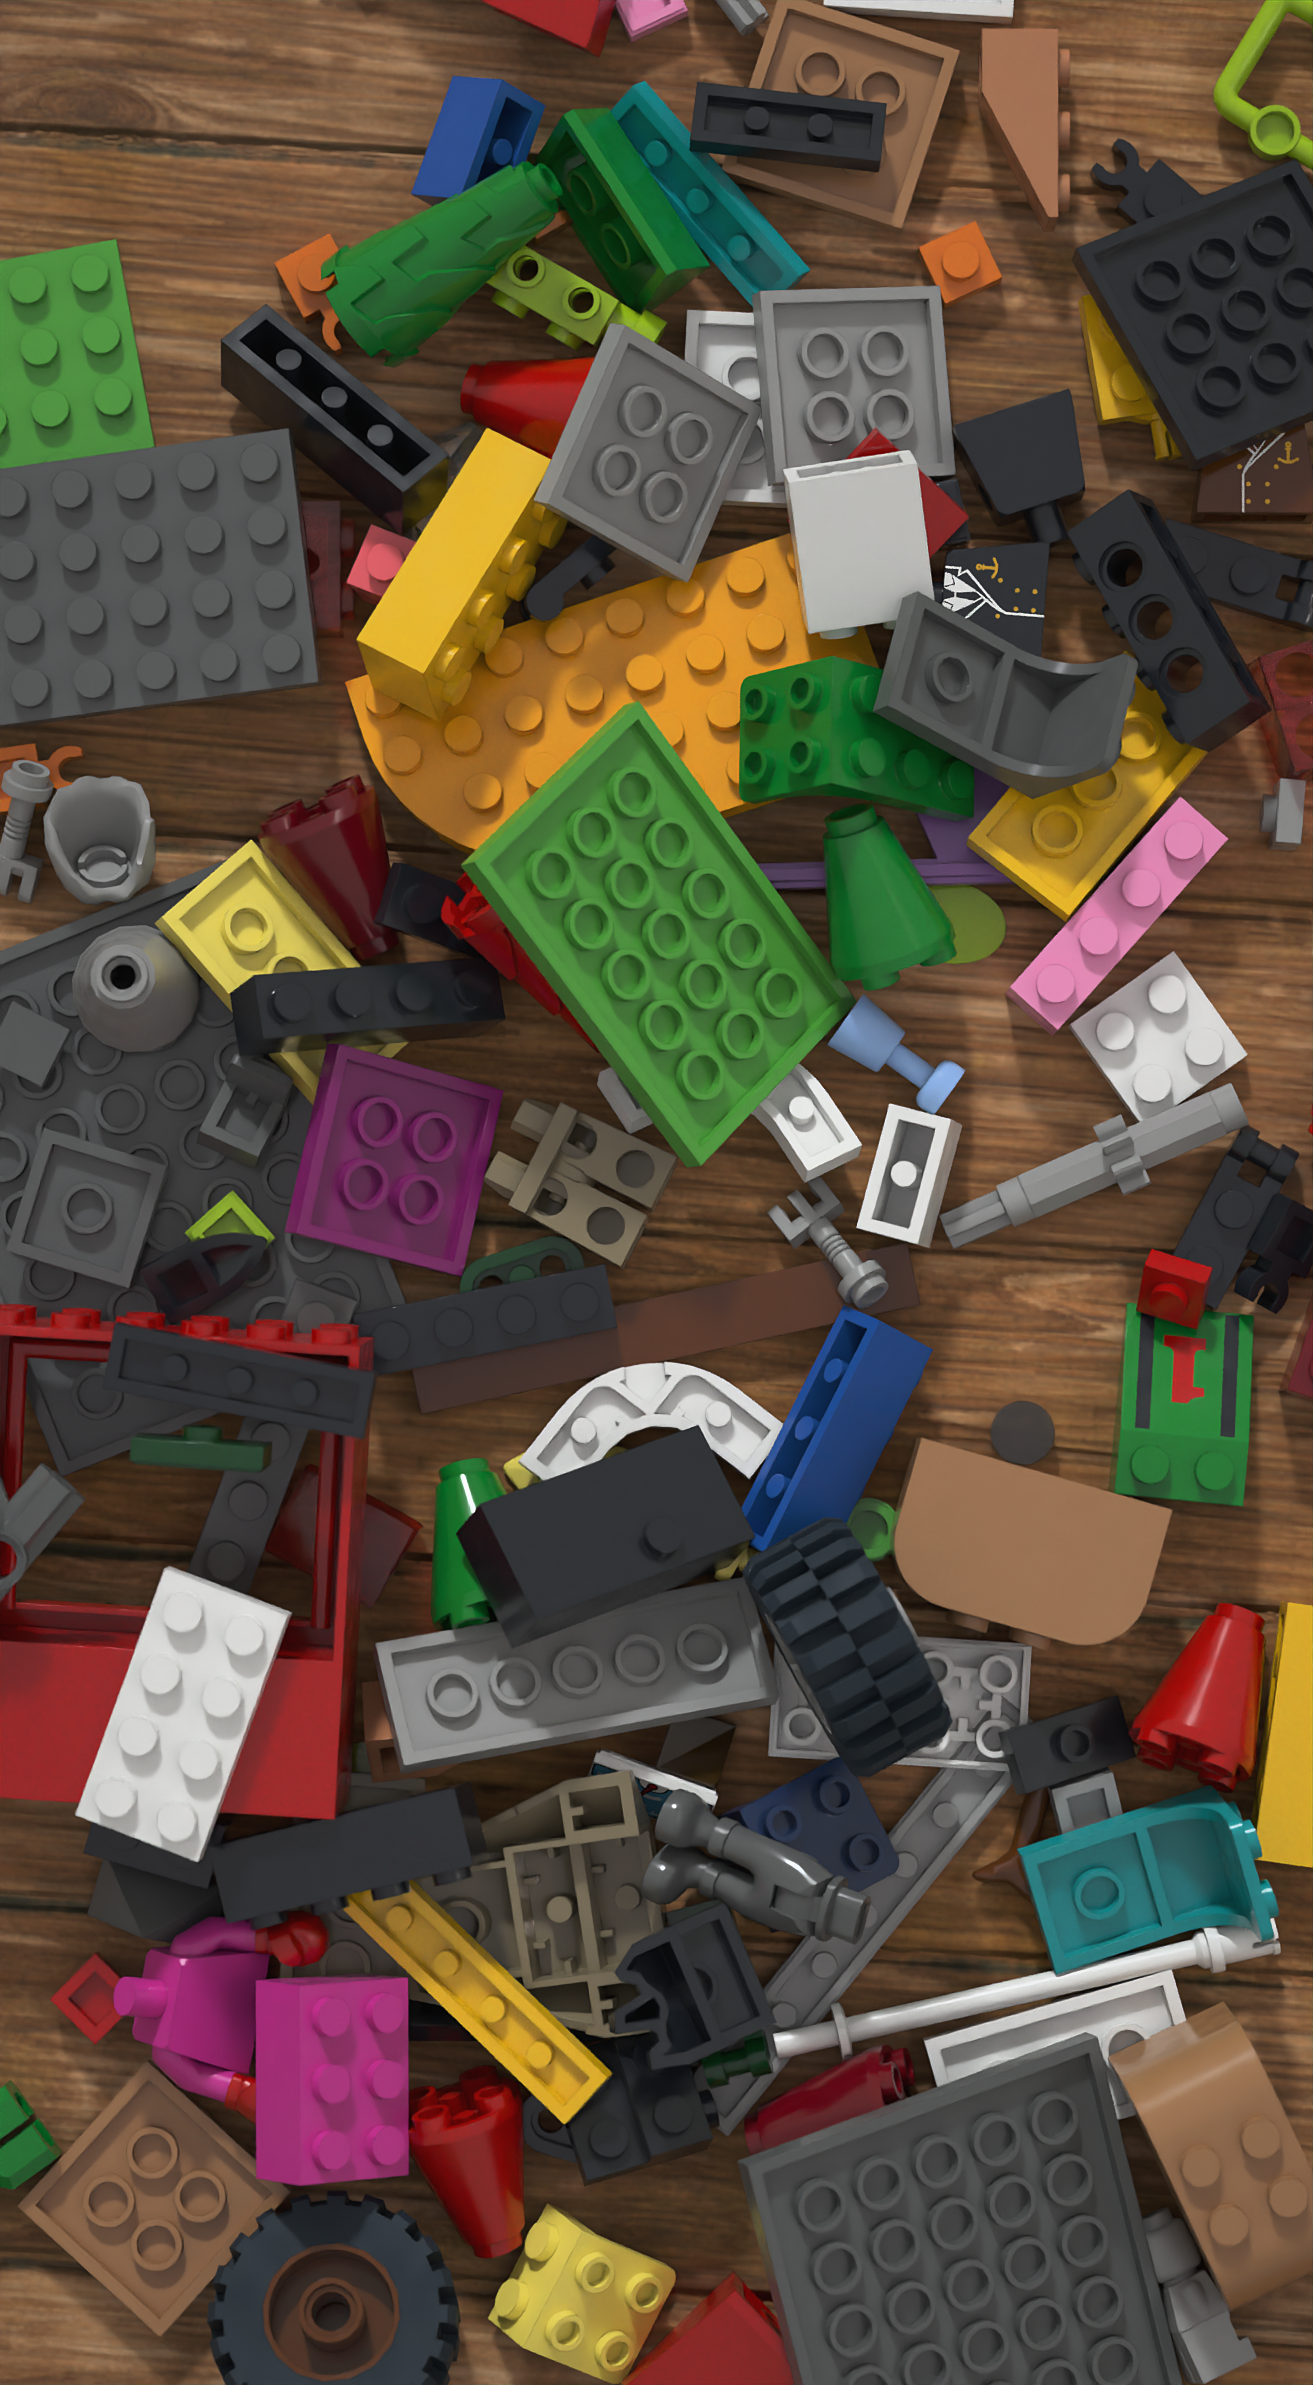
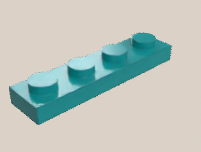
(707, 199)

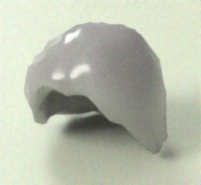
(101, 838)

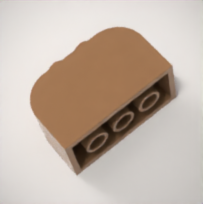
(1023, 1548)
(1224, 2151)

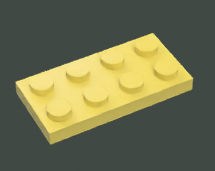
(252, 924)

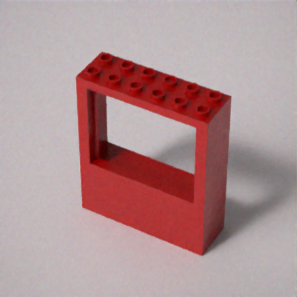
(71, 1658)

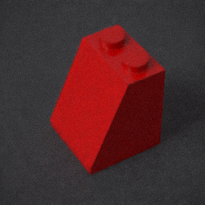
(720, 2342)

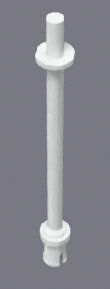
(1208, 1948)

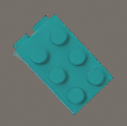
(1147, 1879)

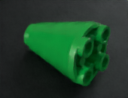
(878, 902)
(455, 1589)

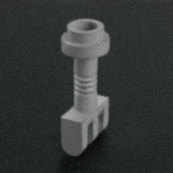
(26, 785)
(862, 1281)

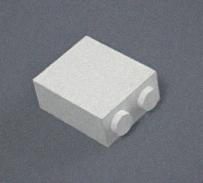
(857, 541)

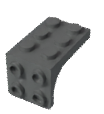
(999, 706)

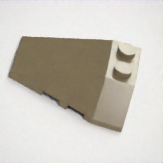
(562, 1896)

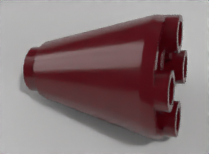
(336, 861)
(834, 2096)

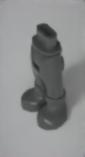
(786, 1886)

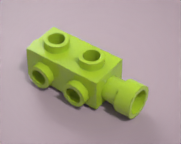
(553, 297)

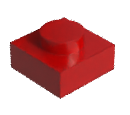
(1174, 1289)
(89, 1997)

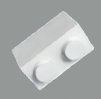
(909, 1175)

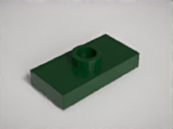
(201, 1449)

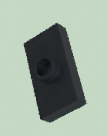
(1067, 1745)

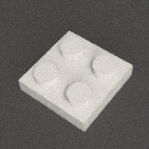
(1157, 1039)

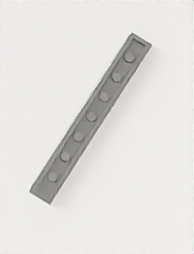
(822, 1971)

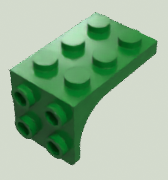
(817, 735)

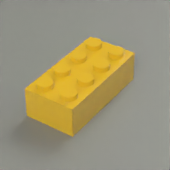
(461, 578)

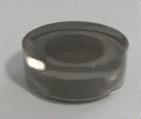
(1022, 1432)

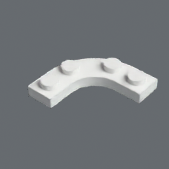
(795, 1113)
(658, 1398)

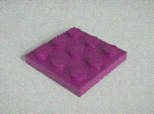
(394, 1160)

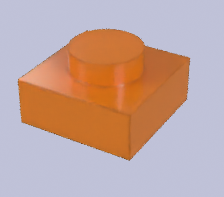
(960, 264)

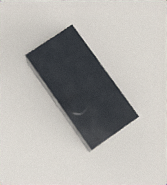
(604, 1535)

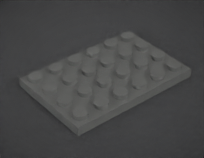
(154, 579)

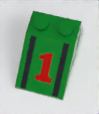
(1183, 1408)

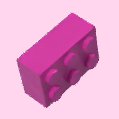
(332, 2078)

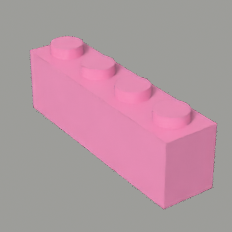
(1116, 916)

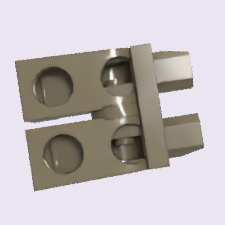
(562, 1176)

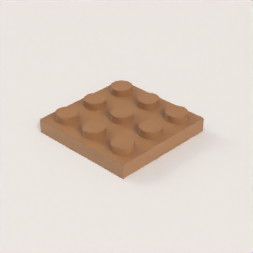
(852, 58)
(153, 2197)

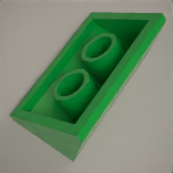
(620, 210)

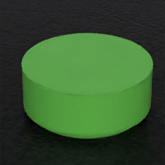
(872, 1525)

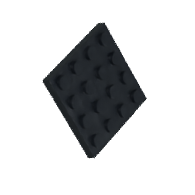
(1216, 311)

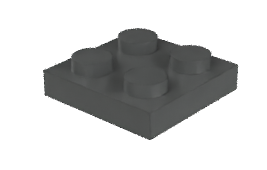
(87, 1208)

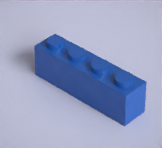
(835, 1427)

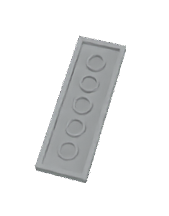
(624, 1671)

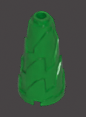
(421, 271)

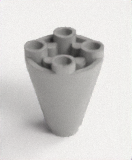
(150, 1010)

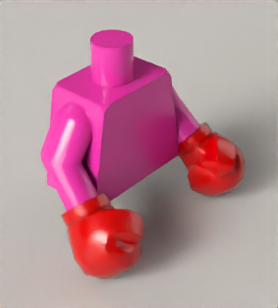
(202, 2000)

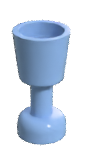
(874, 1039)

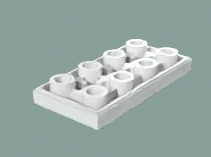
(972, 1682)

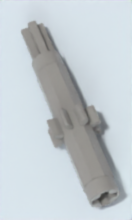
(1117, 1157)

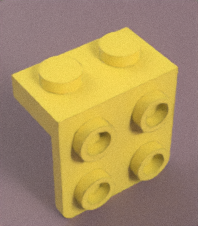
(581, 2297)

